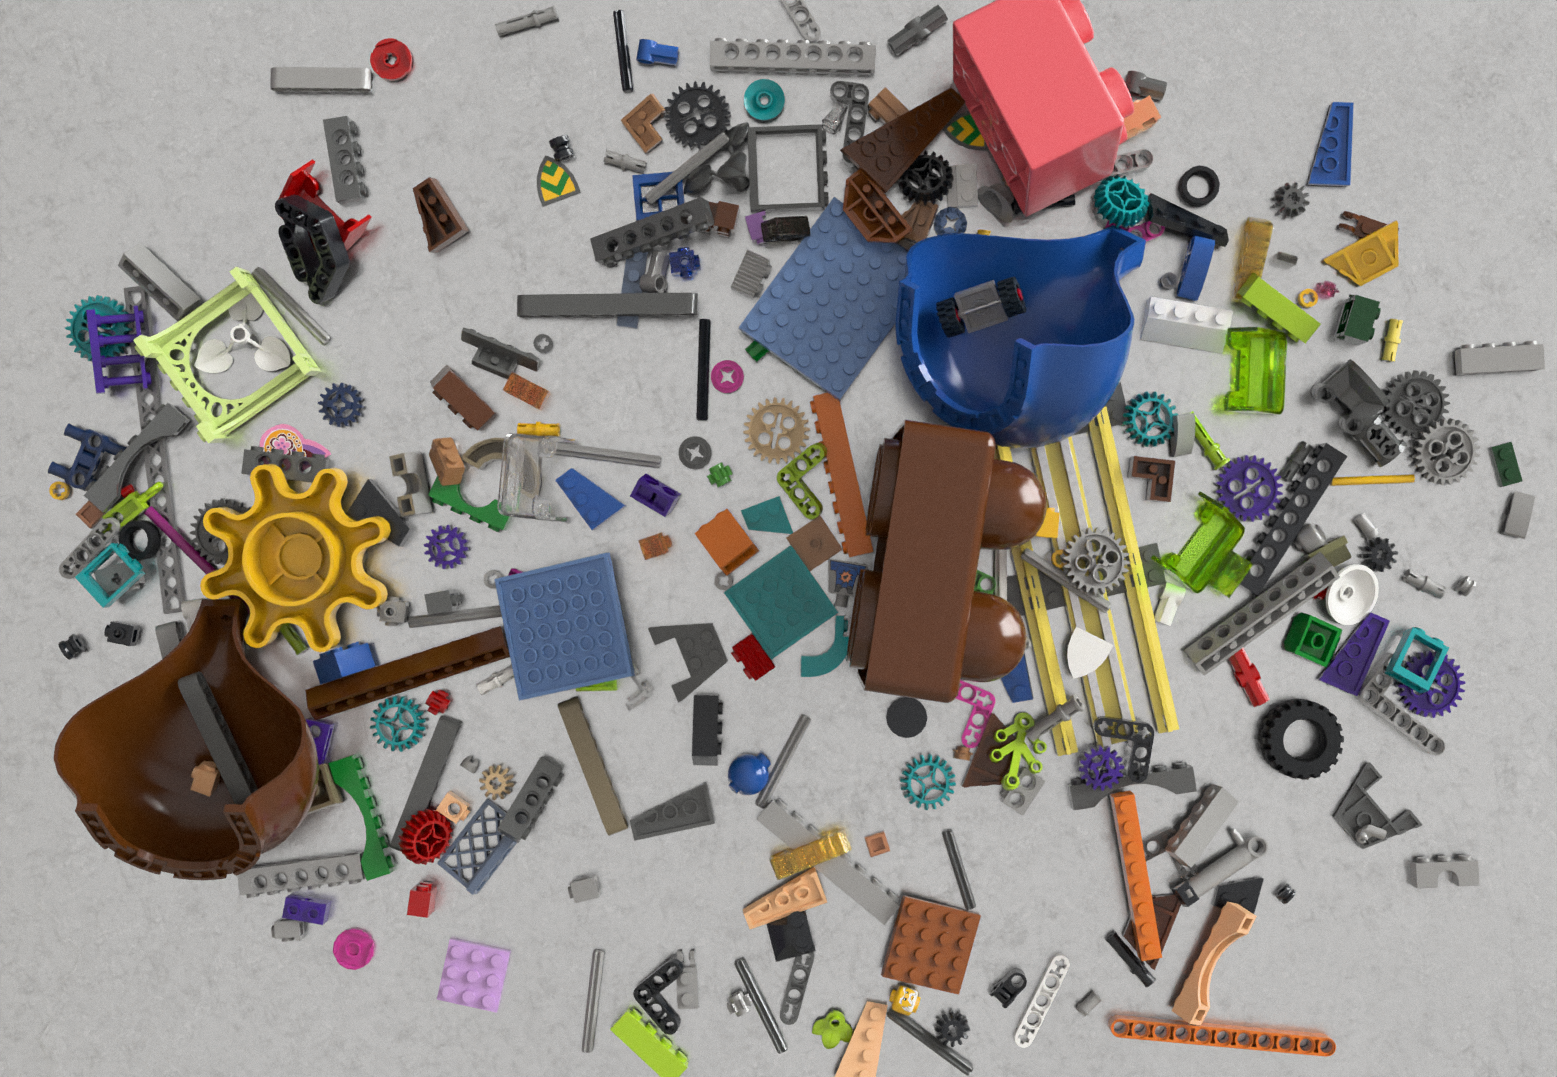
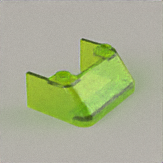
(1206, 547)

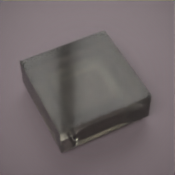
(1285, 259)

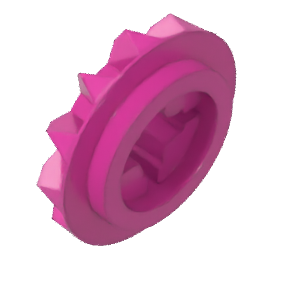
(727, 366)

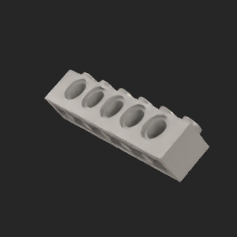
(249, 886)

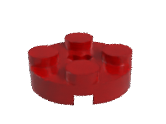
(381, 54)

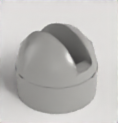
(1165, 282)
(472, 767)

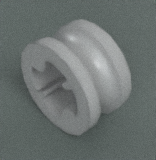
(491, 573)
(1466, 585)

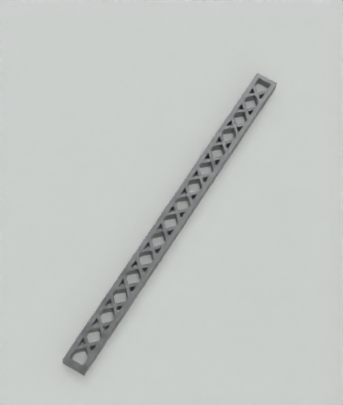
(162, 453)

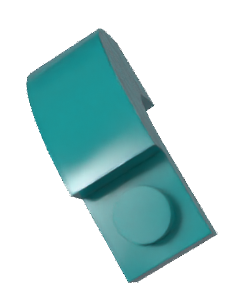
(824, 663)

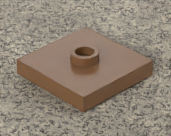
(814, 543)

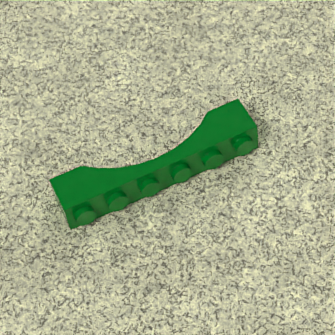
(349, 776)

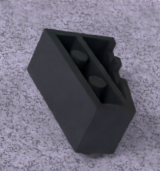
(706, 730)

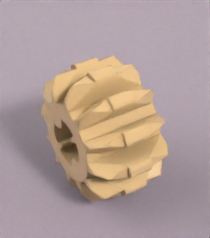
(501, 778)

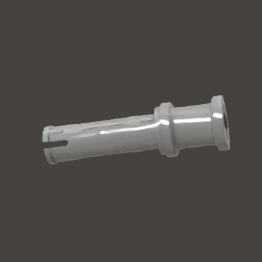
(1062, 713)

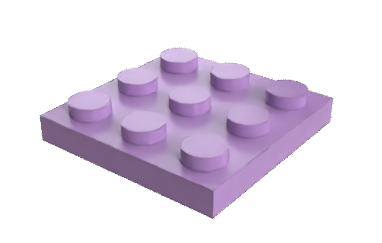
(473, 975)

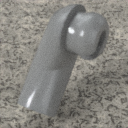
(1368, 831)

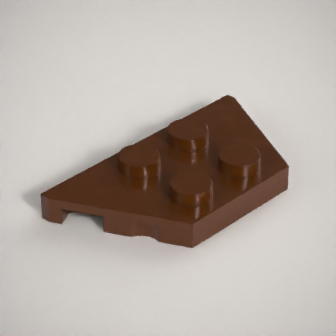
(981, 769)
(1166, 909)

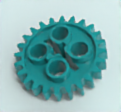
(104, 307)

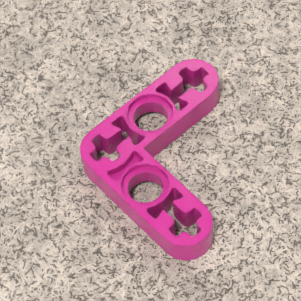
(978, 708)

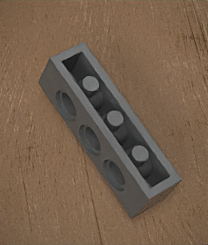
(333, 130)
(253, 458)
(542, 770)

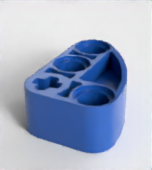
(1195, 267)

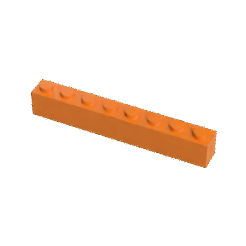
(843, 475)
(1136, 875)

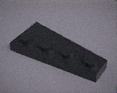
(1179, 219)

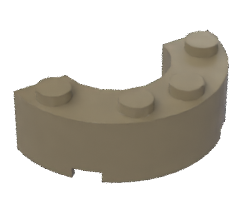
(485, 452)

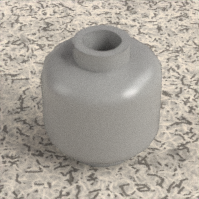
(1310, 538)

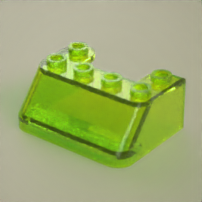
(1259, 371)

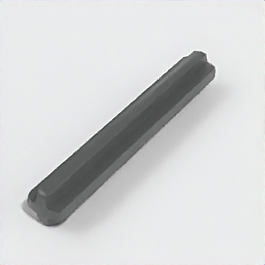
(959, 869)

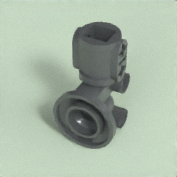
(1364, 402)

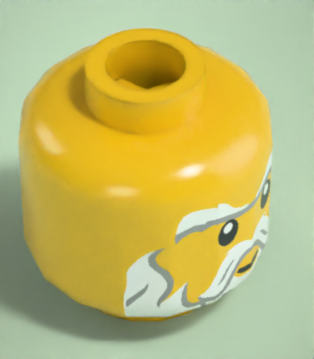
(904, 1000)

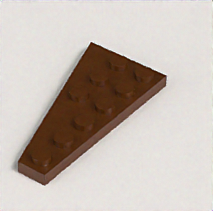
(896, 145)

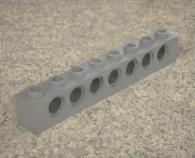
(782, 63)
(1262, 613)

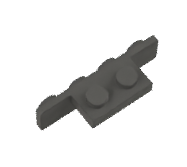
(496, 356)

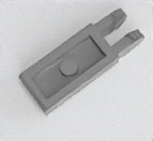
(687, 984)

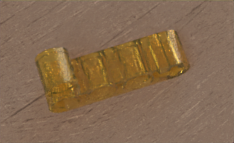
(1255, 250)
(810, 854)

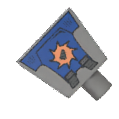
(843, 580)

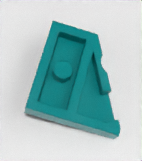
(767, 517)

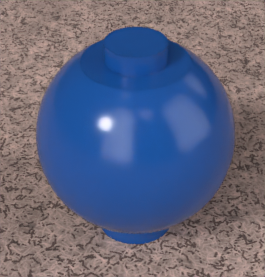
(748, 774)

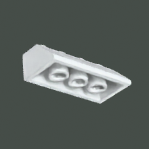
(1186, 324)

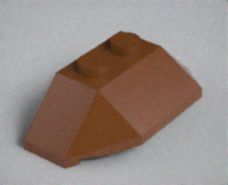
(872, 211)

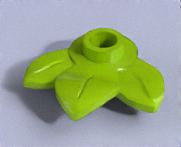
(833, 1032)

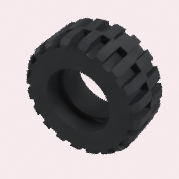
(1328, 744)

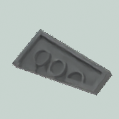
(681, 813)

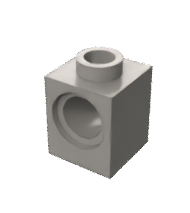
(584, 889)

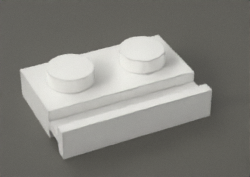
(964, 186)

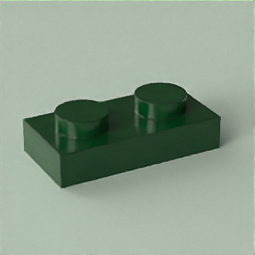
(1506, 464)

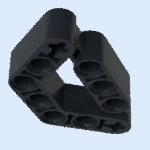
(306, 216)

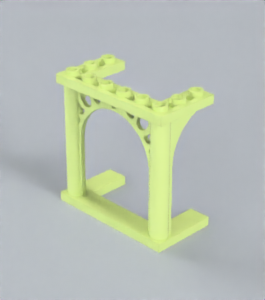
(160, 345)

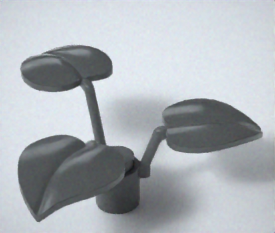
(731, 171)

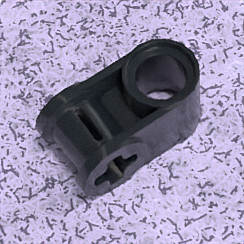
(1006, 990)

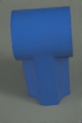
(650, 52)

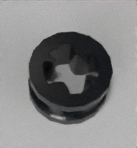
(1286, 894)

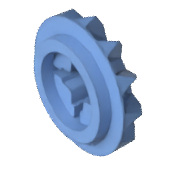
(951, 213)

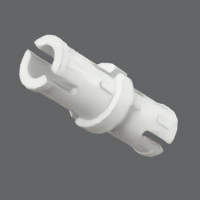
(495, 680)

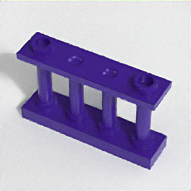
(96, 341)

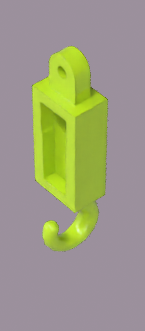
(133, 505)

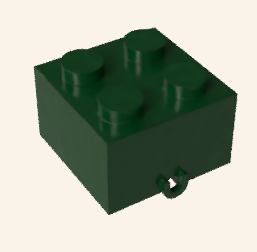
(1357, 320)

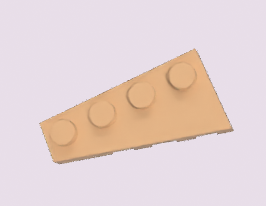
(796, 895)
(865, 1044)

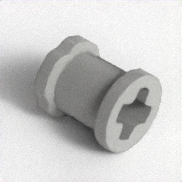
(723, 587)

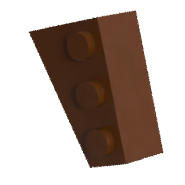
(439, 217)
(461, 398)

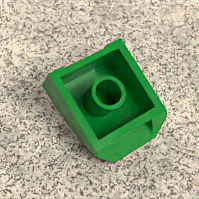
(1312, 639)

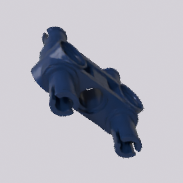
(87, 458)

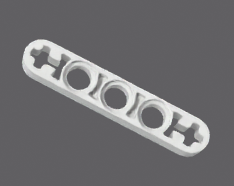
(1041, 1011)

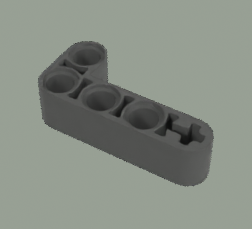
(854, 105)

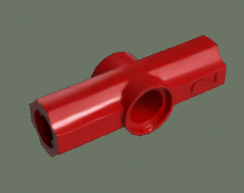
(1248, 678)

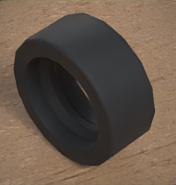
(1210, 174)
(153, 536)

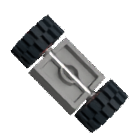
(981, 306)

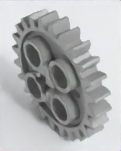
(1451, 467)
(1111, 571)

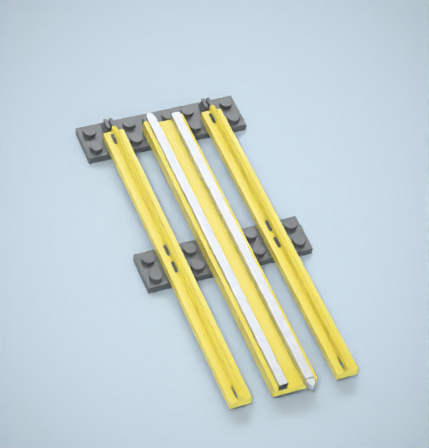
(1035, 592)

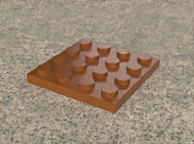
(930, 945)

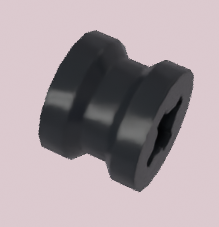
(71, 647)

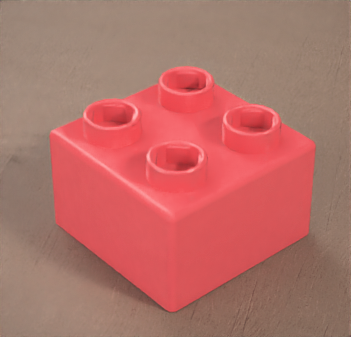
(1040, 97)

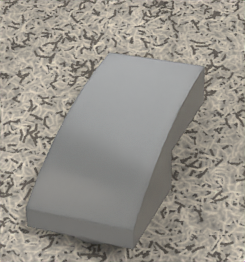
(1184, 434)
(1519, 515)

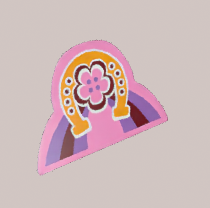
(290, 439)

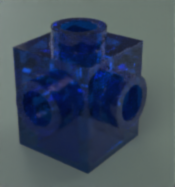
(677, 258)

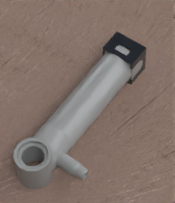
(1190, 890)

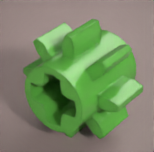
(720, 474)

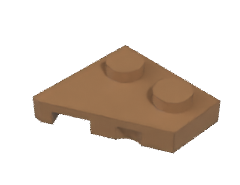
(920, 220)

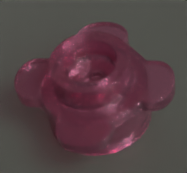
(1328, 288)

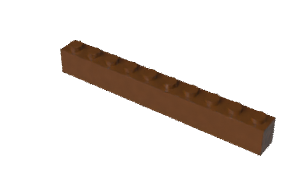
(407, 673)

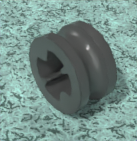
(539, 338)

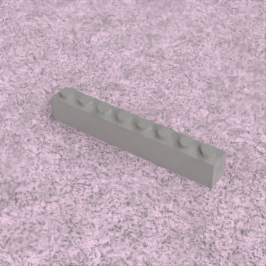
(838, 870)

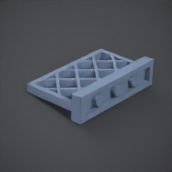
(491, 861)

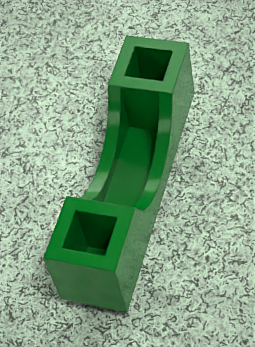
(452, 496)

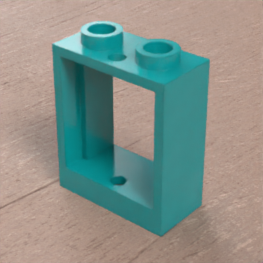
(93, 586)
(1405, 676)

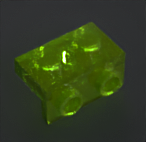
(1229, 574)

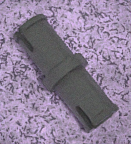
(1296, 461)

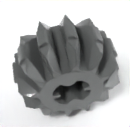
(1285, 203)

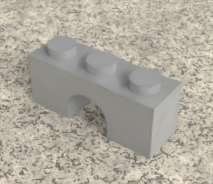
(411, 469)
(1426, 871)

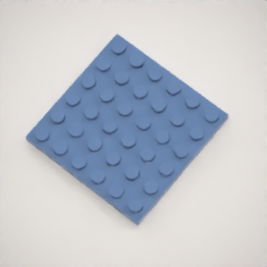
(564, 626)

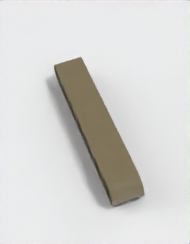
(592, 766)

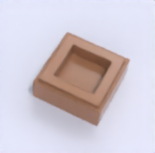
(90, 514)
(877, 844)

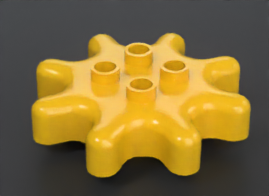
(295, 557)

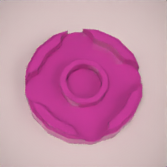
(353, 948)

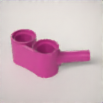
(1142, 230)

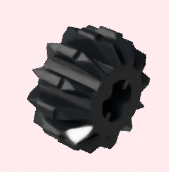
(1372, 552)
(944, 1028)

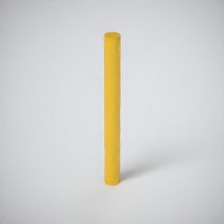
(1385, 479)

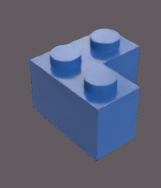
(340, 662)

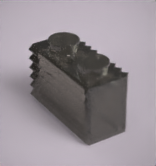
(785, 228)

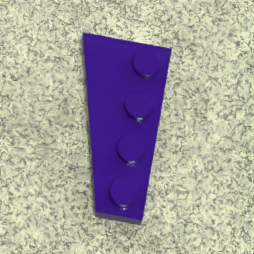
(1354, 659)

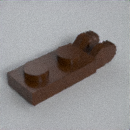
(1363, 225)

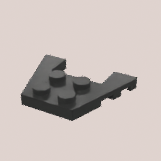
(699, 649)
(1361, 810)

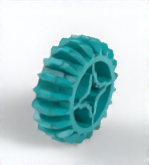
(1121, 201)
(1154, 411)
(380, 720)
(932, 771)

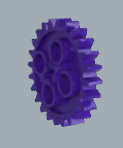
(1238, 473)
(1423, 701)

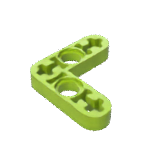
(796, 475)

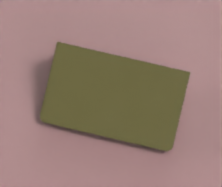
(1334, 551)

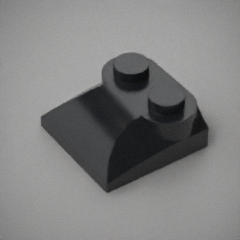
(791, 936)

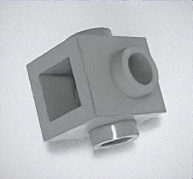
(400, 611)

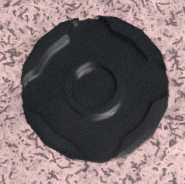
(906, 717)

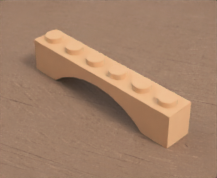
(1194, 998)

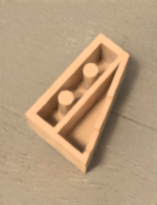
(1143, 118)

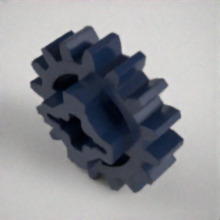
(340, 414)

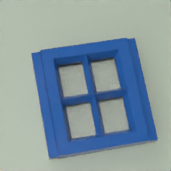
(645, 183)

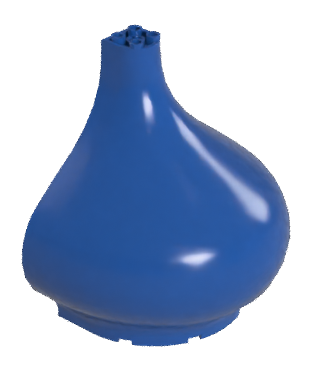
(1039, 370)

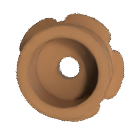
(962, 753)

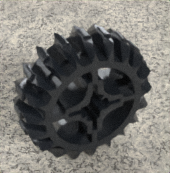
(938, 184)

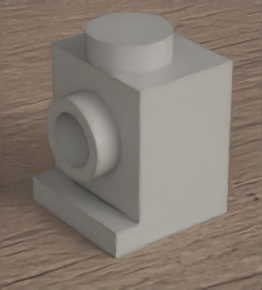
(287, 930)

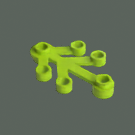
(1019, 748)

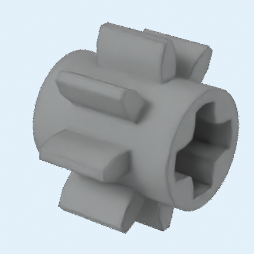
(739, 1003)

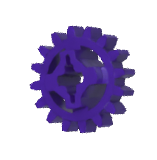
(441, 555)
(1104, 755)

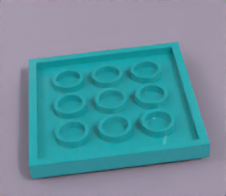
(781, 602)

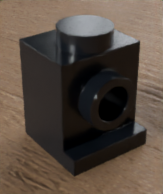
(128, 636)

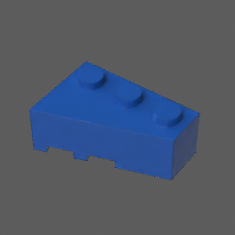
(589, 499)

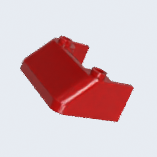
(307, 187)

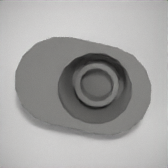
(997, 200)

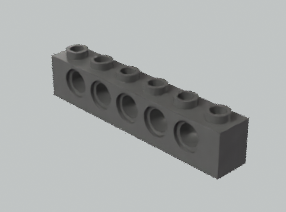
(604, 243)

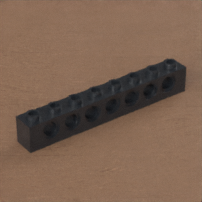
(1333, 459)

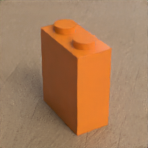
(726, 542)

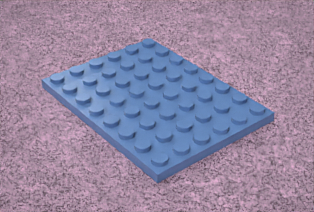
(830, 302)

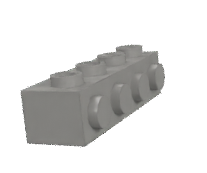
(158, 281)
(1499, 359)
(1201, 825)

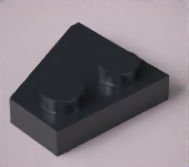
(1240, 892)

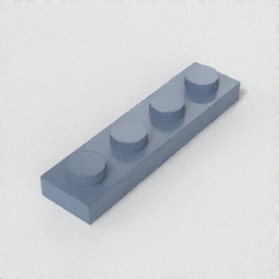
(634, 270)

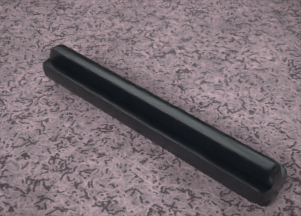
(623, 50)

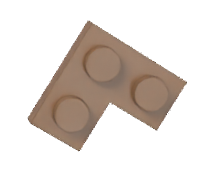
(639, 122)

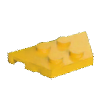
(1368, 256)

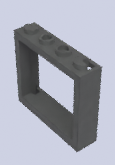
(821, 157)

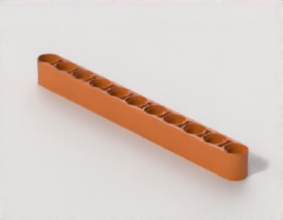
(1230, 1040)

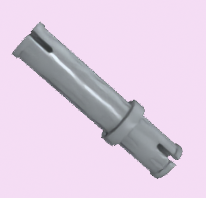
(522, 22)

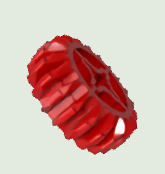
(429, 840)

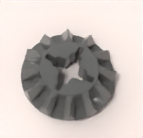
(692, 443)

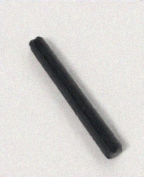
(703, 370)

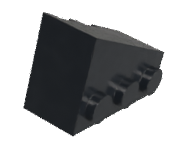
(374, 502)

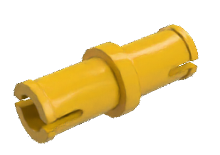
(539, 429)

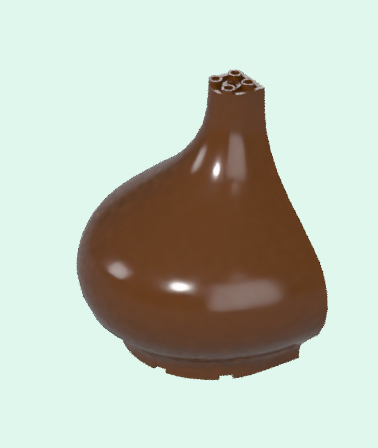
(137, 746)

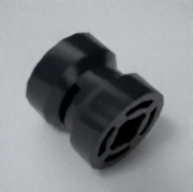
(561, 148)

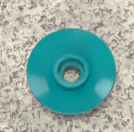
(764, 89)

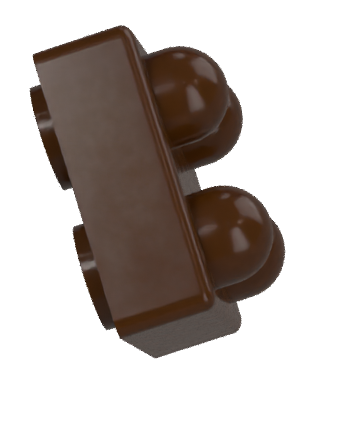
(917, 612)

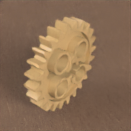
(794, 434)

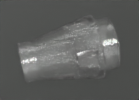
(834, 119)

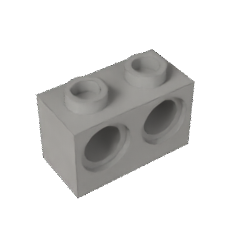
(1027, 793)

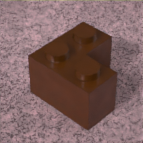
(725, 218)
(1157, 472)

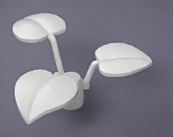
(270, 356)

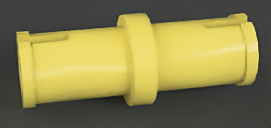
(1392, 340)

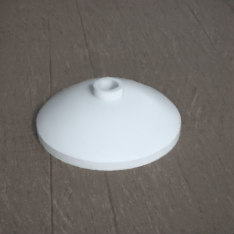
(1352, 594)

